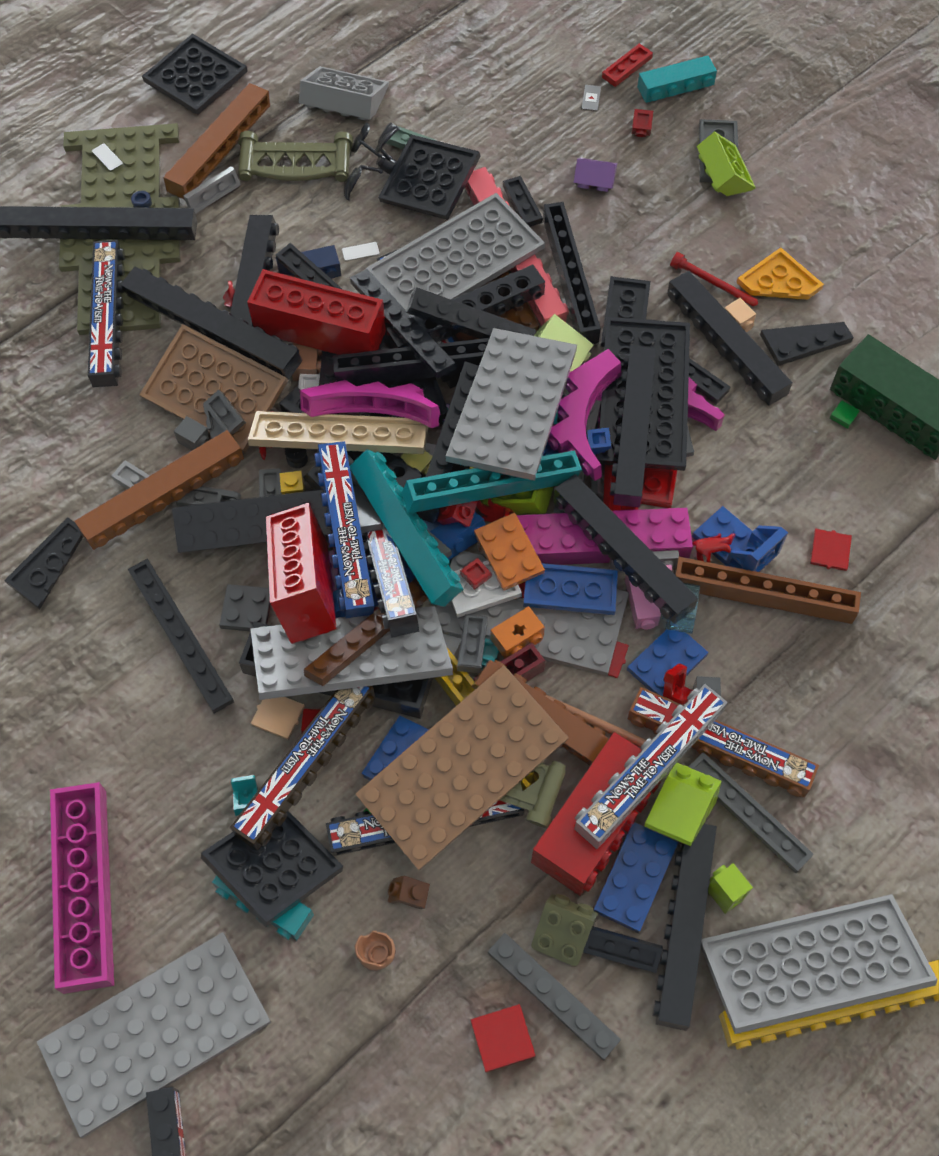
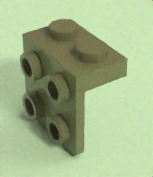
(564, 929)

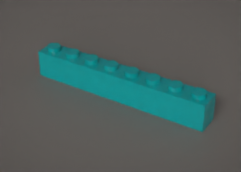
(482, 484)
(406, 529)

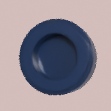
(141, 199)

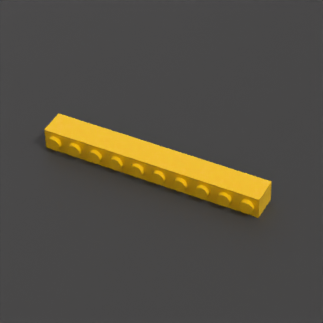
(840, 1016)

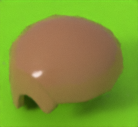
(375, 950)

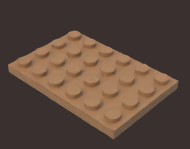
(198, 368)

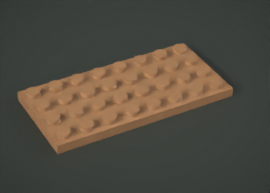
(461, 767)

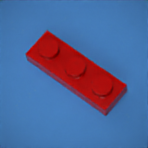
(627, 65)

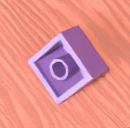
(595, 174)

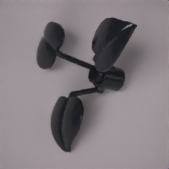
(384, 161)

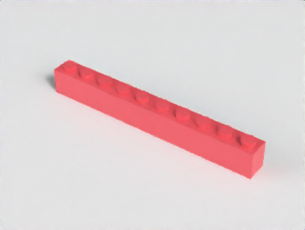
(481, 186)

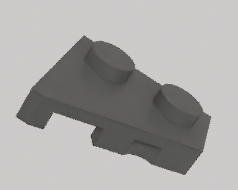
(221, 415)

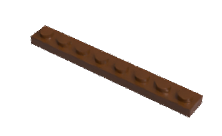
(355, 642)

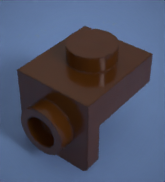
(408, 892)

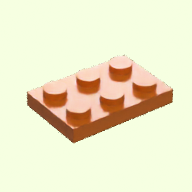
(509, 551)

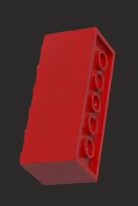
(316, 314)
(299, 574)
(561, 848)

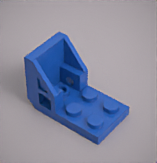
(749, 548)

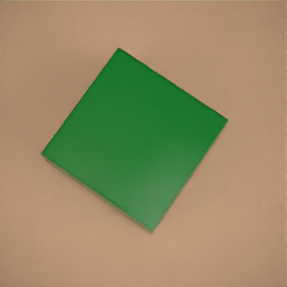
(844, 414)

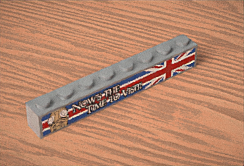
(650, 766)

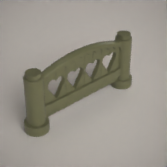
(253, 152)
(540, 796)

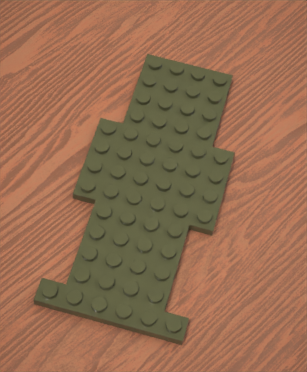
(100, 187)

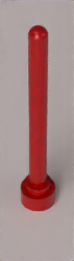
(680, 262)

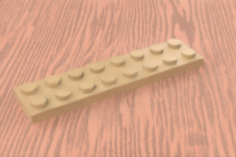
(358, 432)

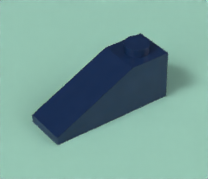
(324, 258)

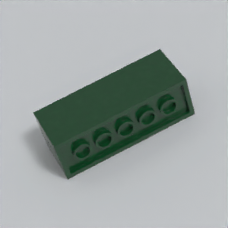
(891, 393)

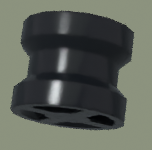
(298, 460)

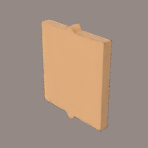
(278, 716)

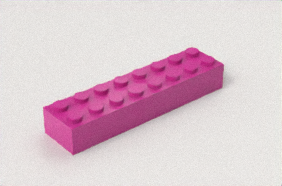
(564, 543)
(81, 889)

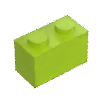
(728, 887)

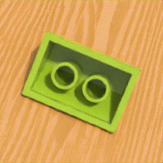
(724, 165)

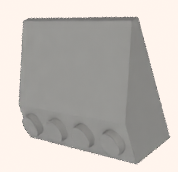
(342, 92)

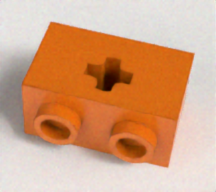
(523, 623)

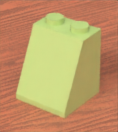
(559, 330)

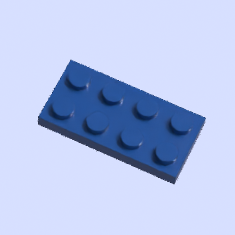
(573, 589)
(635, 877)

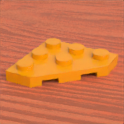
(780, 277)

